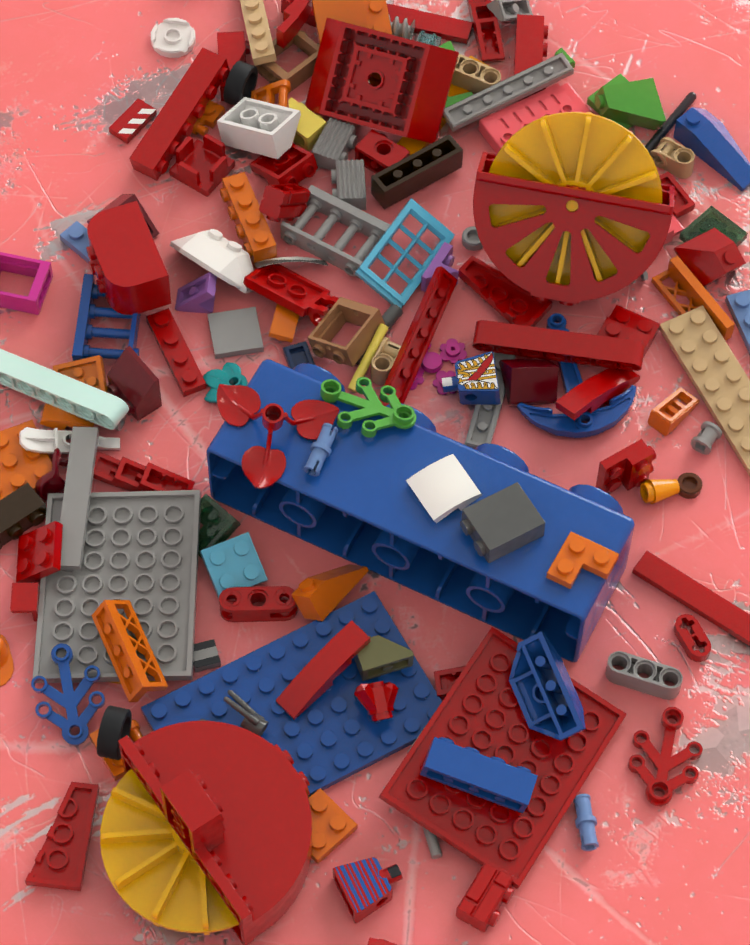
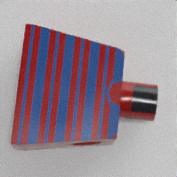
(365, 886)

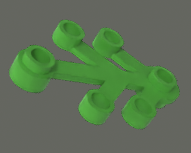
(398, 415)

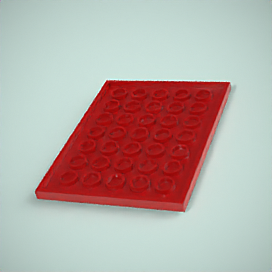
(486, 716)

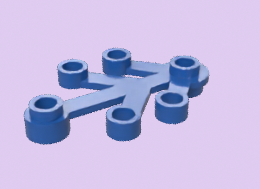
(69, 698)

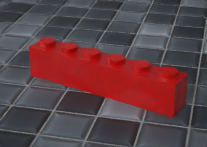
(180, 114)

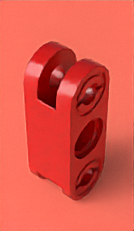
(238, 602)

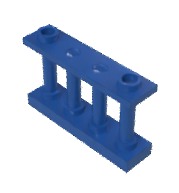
(86, 331)

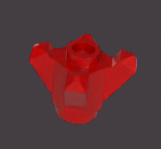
(377, 699)

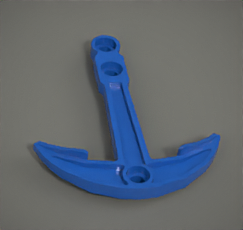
(561, 424)

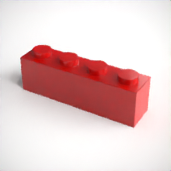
(529, 43)

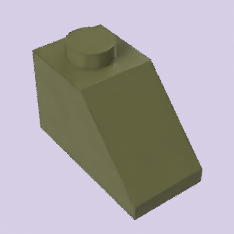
(382, 657)

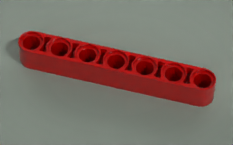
(558, 345)

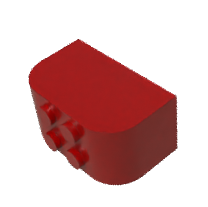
(127, 261)

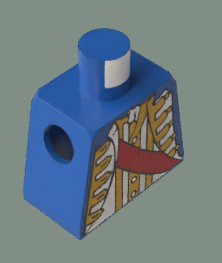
(475, 380)

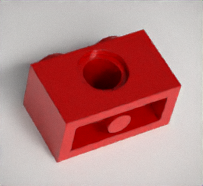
(379, 151)

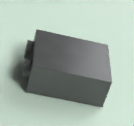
(502, 522)

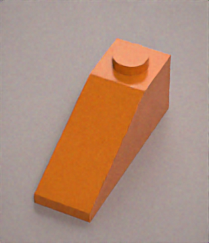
(324, 591)

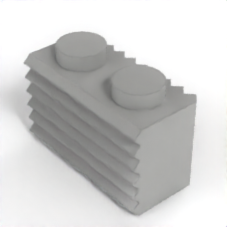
(334, 143)
(350, 182)

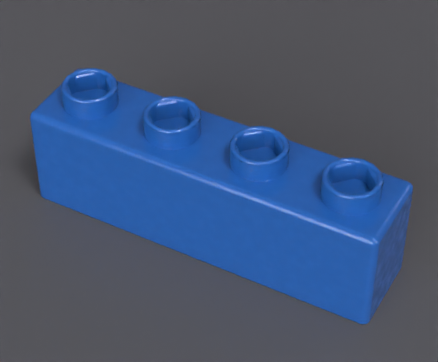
(374, 519)

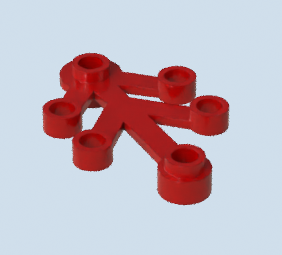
(664, 761)

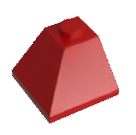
(710, 256)

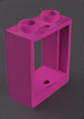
(29, 267)

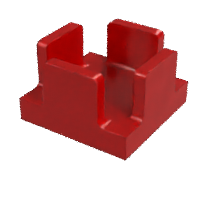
(201, 164)

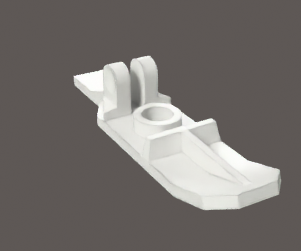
(48, 440)

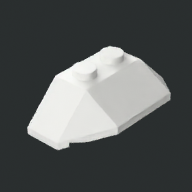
(217, 256)

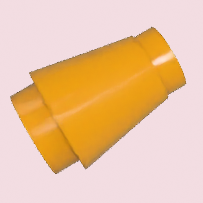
(658, 489)

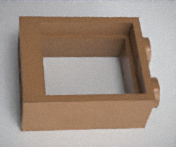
(273, 72)
(340, 313)

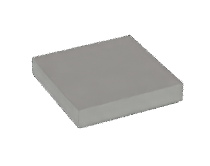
(235, 332)

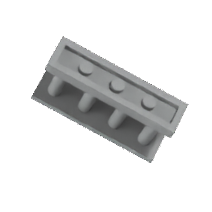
(337, 211)

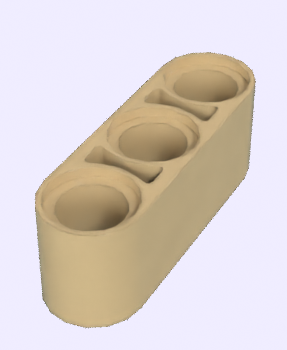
(474, 75)

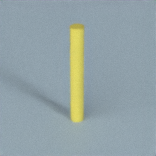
(369, 354)

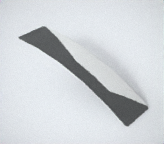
(289, 259)

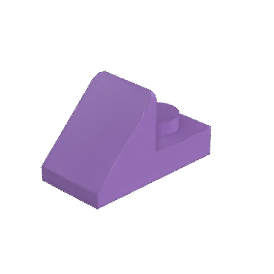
(442, 258)
(197, 295)

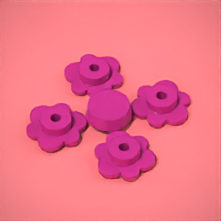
(433, 363)

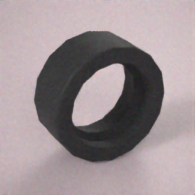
(240, 82)
(113, 727)

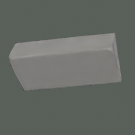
(508, 9)

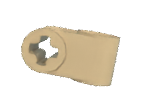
(673, 158)
(384, 360)

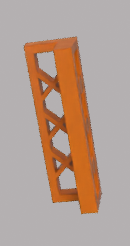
(695, 292)
(123, 649)

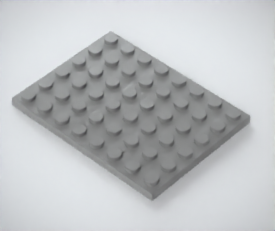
(137, 551)

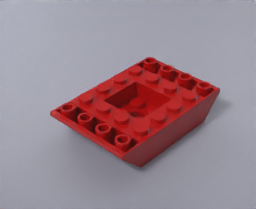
(411, 88)

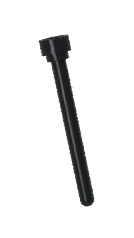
(671, 121)

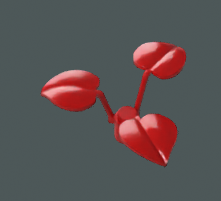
(262, 465)

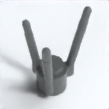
(252, 720)

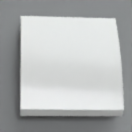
(444, 487)

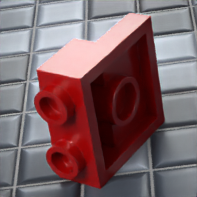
(289, 168)
(630, 326)
(626, 467)

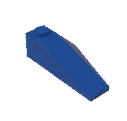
(714, 145)

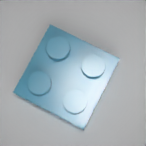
(233, 564)

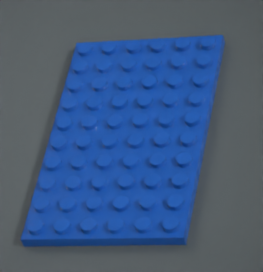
(335, 732)

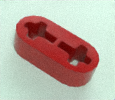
(687, 640)

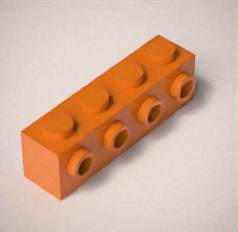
(249, 221)

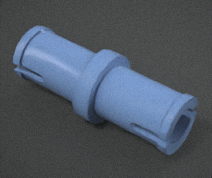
(320, 449)
(585, 822)

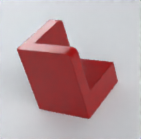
(25, 598)

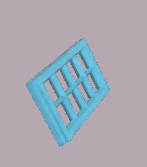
(381, 286)

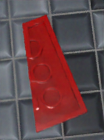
(502, 294)
(65, 851)

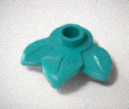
(228, 375)

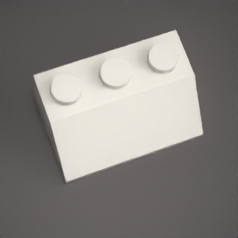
(259, 127)

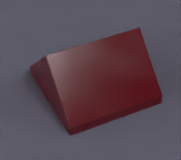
(530, 381)

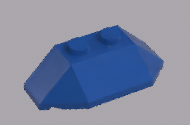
(545, 689)

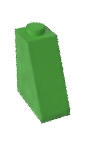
(632, 103)

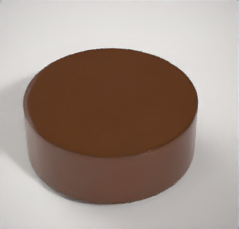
(690, 485)

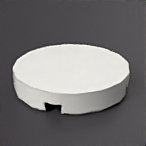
(173, 38)

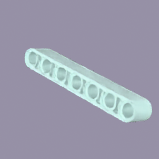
(61, 391)

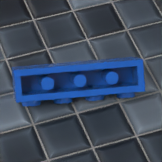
(479, 774)

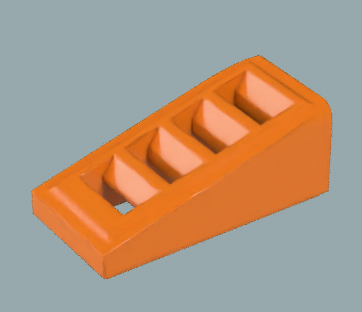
(665, 423)

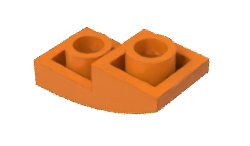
(283, 324)
(58, 418)

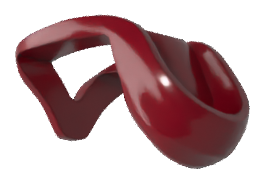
(52, 481)

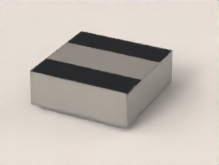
(206, 656)

